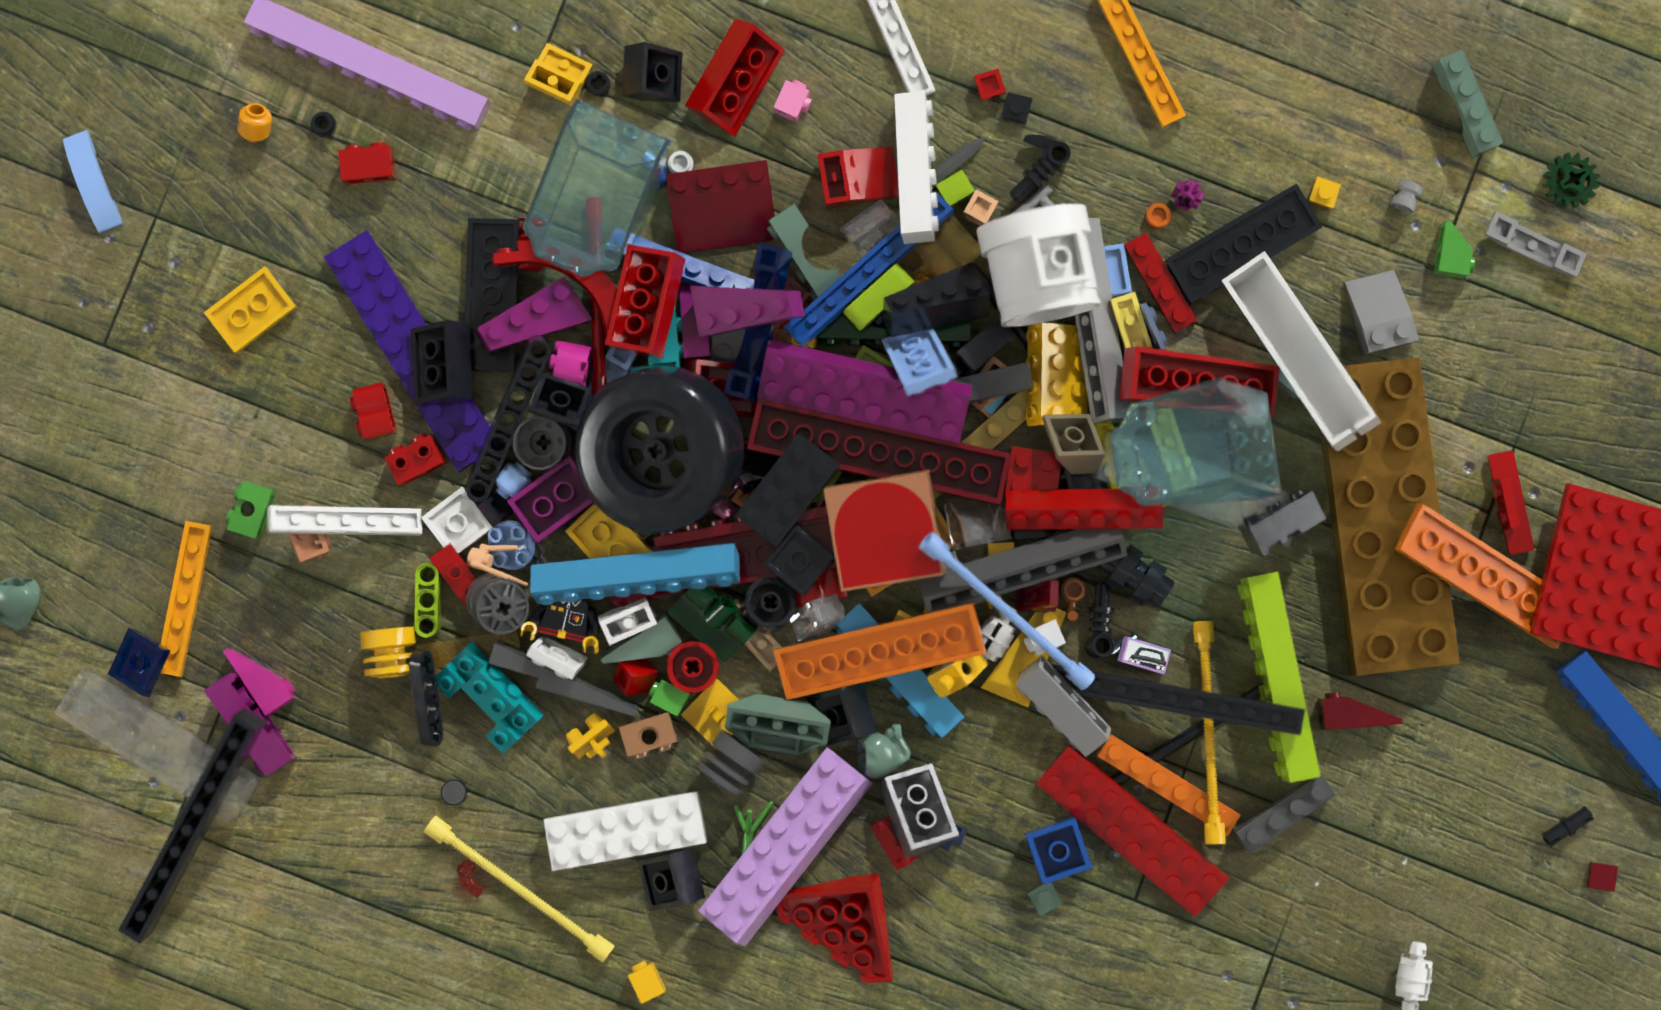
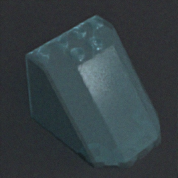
(595, 190)
(1197, 446)

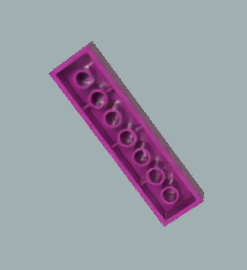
(861, 392)

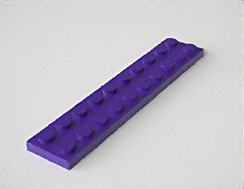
(390, 318)

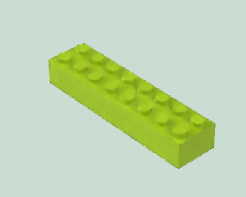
(1278, 672)

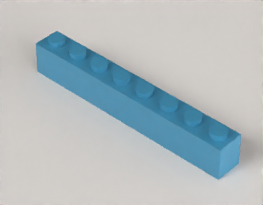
(635, 574)

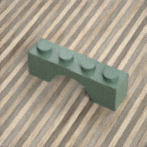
(1459, 81)
(789, 229)

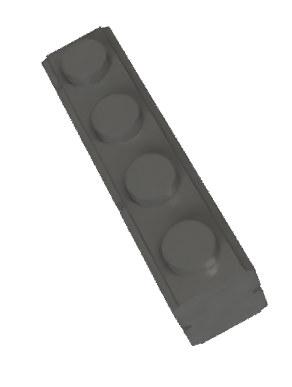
(1283, 813)

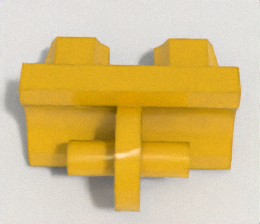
(593, 741)

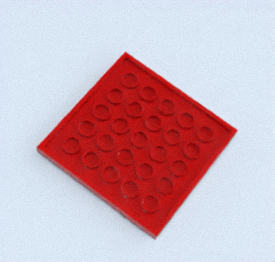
(1603, 577)

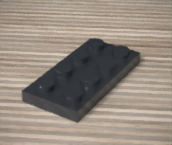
(787, 489)

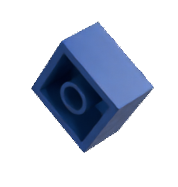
(1058, 850)

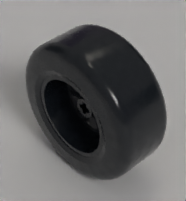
(621, 486)

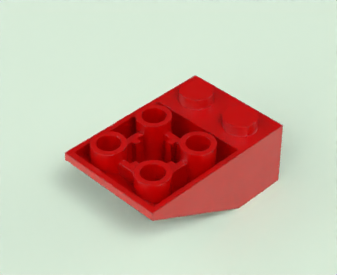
(858, 176)

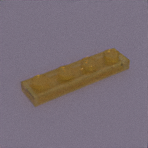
(445, 651)

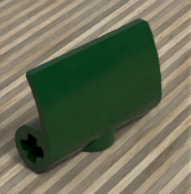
(712, 620)

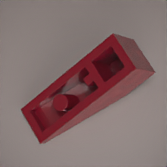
(1345, 712)

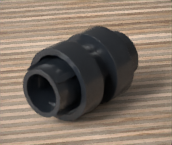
(1145, 581)

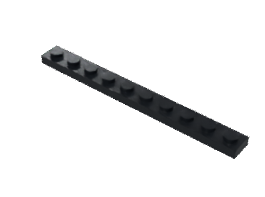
(1192, 702)

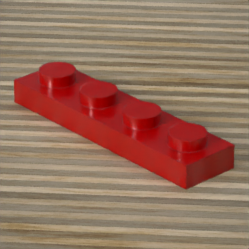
(1160, 283)

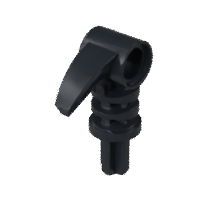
(1046, 166)
(1100, 624)

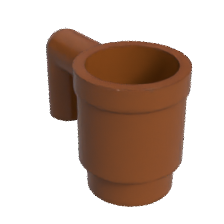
(1071, 591)

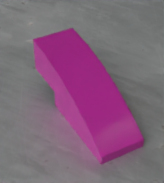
(694, 346)

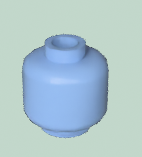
(512, 479)

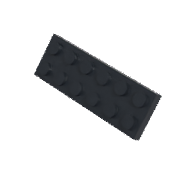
(1265, 228)
(490, 289)

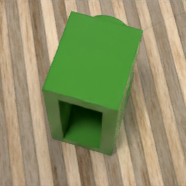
(253, 525)

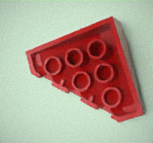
(847, 920)

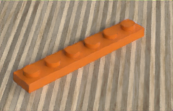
(1163, 781)

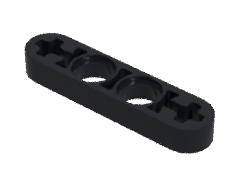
(421, 672)

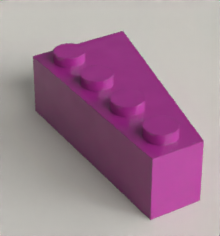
(736, 309)
(542, 314)
(270, 748)

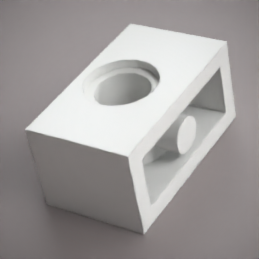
(626, 621)

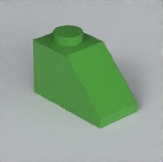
(1453, 253)

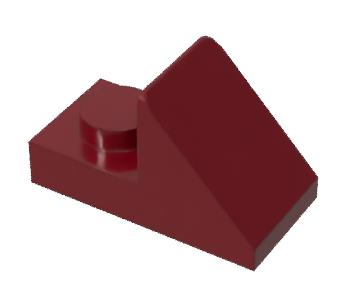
(1038, 597)

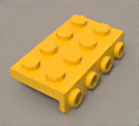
(1055, 372)

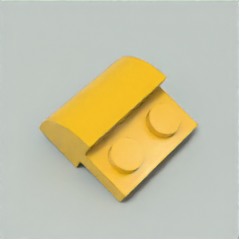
(558, 74)

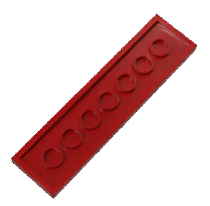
(1132, 830)

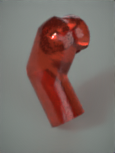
(466, 880)

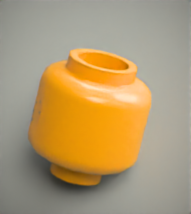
(254, 122)

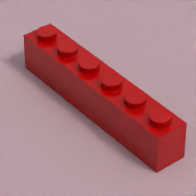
(1078, 510)

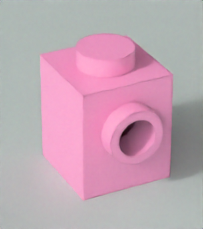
(792, 100)

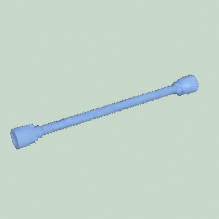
(1076, 672)

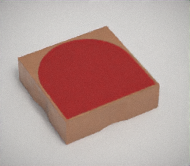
(880, 530)

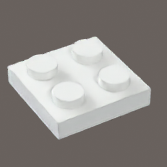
(457, 521)
(556, 656)

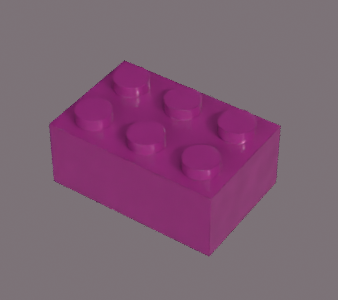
(551, 501)

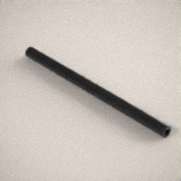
(1181, 739)

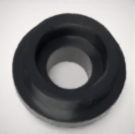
(320, 117)

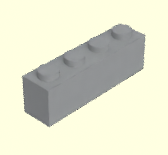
(1063, 706)

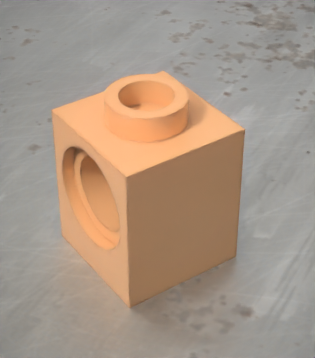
(980, 208)

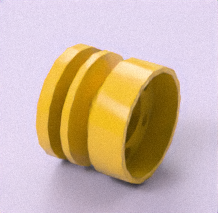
(388, 651)

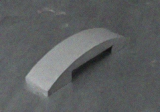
(1534, 246)

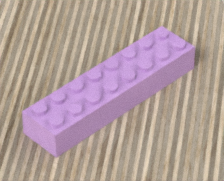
(785, 847)

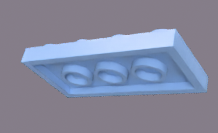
(919, 360)

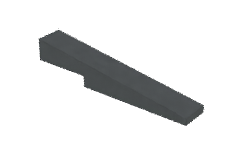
(577, 688)

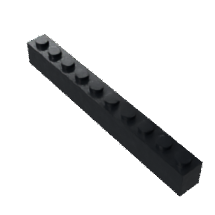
(192, 825)

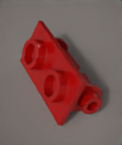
(888, 839)

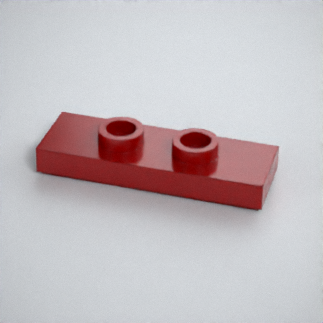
(453, 570)

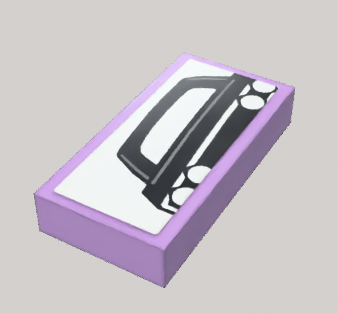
(1144, 655)

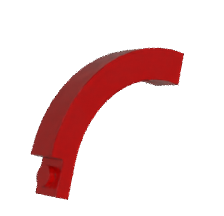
(597, 286)

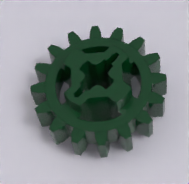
(1577, 189)

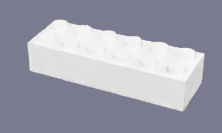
(625, 830)

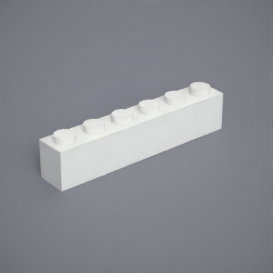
(914, 167)

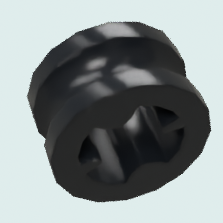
(594, 77)

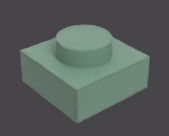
(1044, 898)

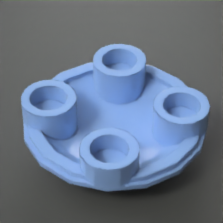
(511, 533)

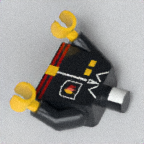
(566, 620)

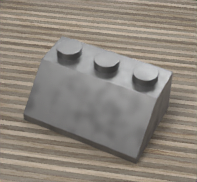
(918, 810)

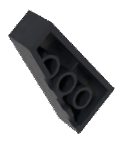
(937, 302)

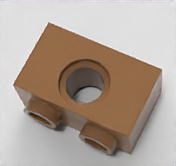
(633, 735)

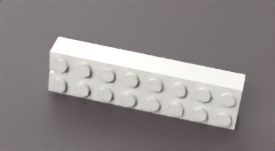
(1301, 351)

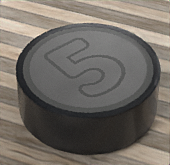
(454, 792)

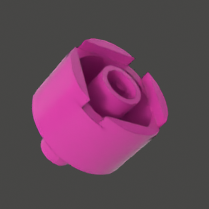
(571, 362)

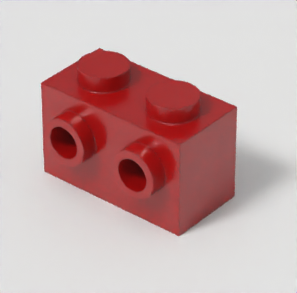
(415, 459)

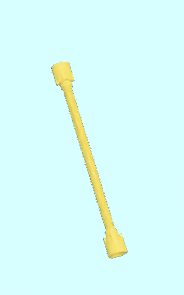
(441, 832)

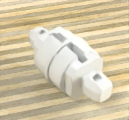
(1001, 640)
(1414, 977)

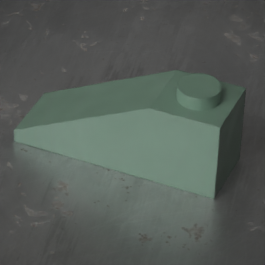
(645, 644)

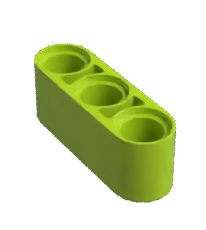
(870, 302)
(434, 612)

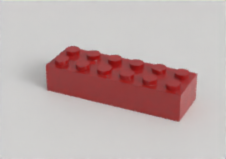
(1159, 372)

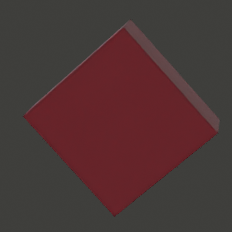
(1602, 876)

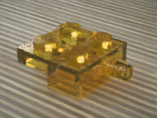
(950, 250)

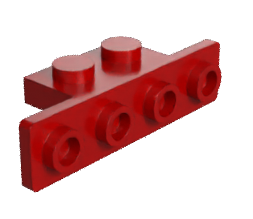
(1510, 502)

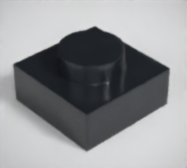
(1017, 108)
(496, 508)

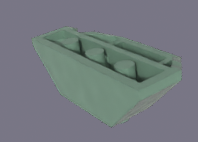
(777, 724)

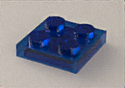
(139, 662)

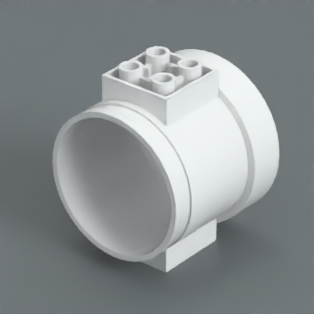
(1040, 264)

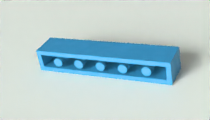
(912, 685)

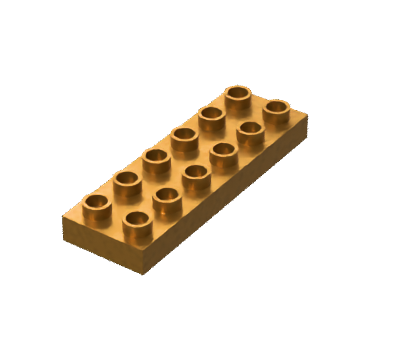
(1391, 605)

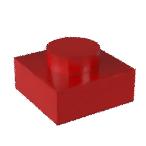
(989, 85)

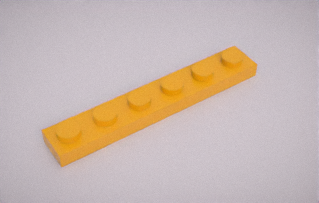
(1143, 61)
(185, 595)

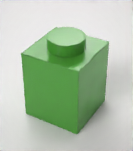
(668, 697)

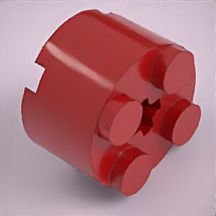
(678, 668)

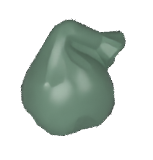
(18, 601)
(882, 753)

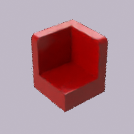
(635, 676)

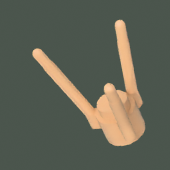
(483, 560)

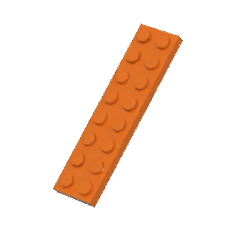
(1472, 568)
(880, 651)

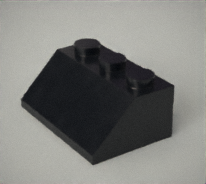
(441, 363)

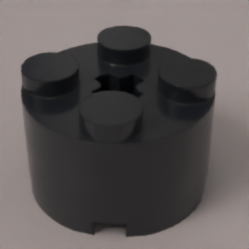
(762, 592)

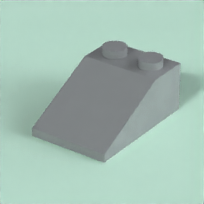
(1380, 313)

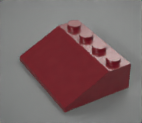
(721, 206)

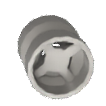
(1407, 195)

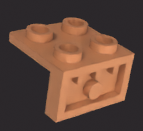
(310, 545)

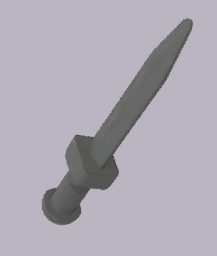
(957, 159)

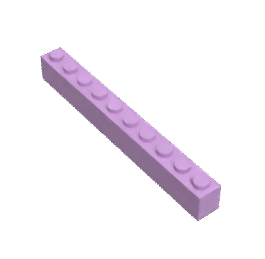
(367, 63)

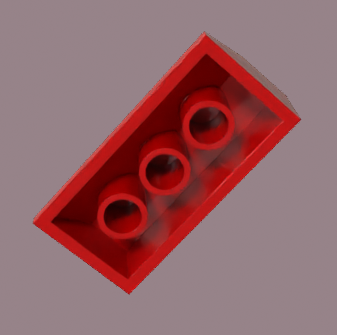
(735, 76)
(645, 301)

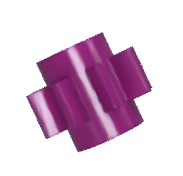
(1187, 194)

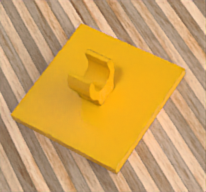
(709, 711)

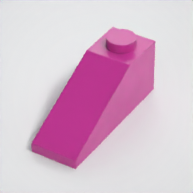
(265, 686)

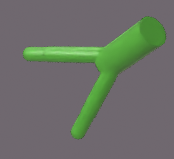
(748, 831)

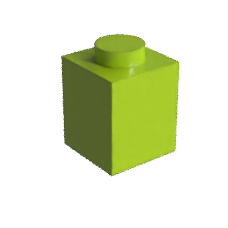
(955, 189)

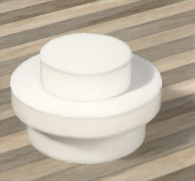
(680, 162)

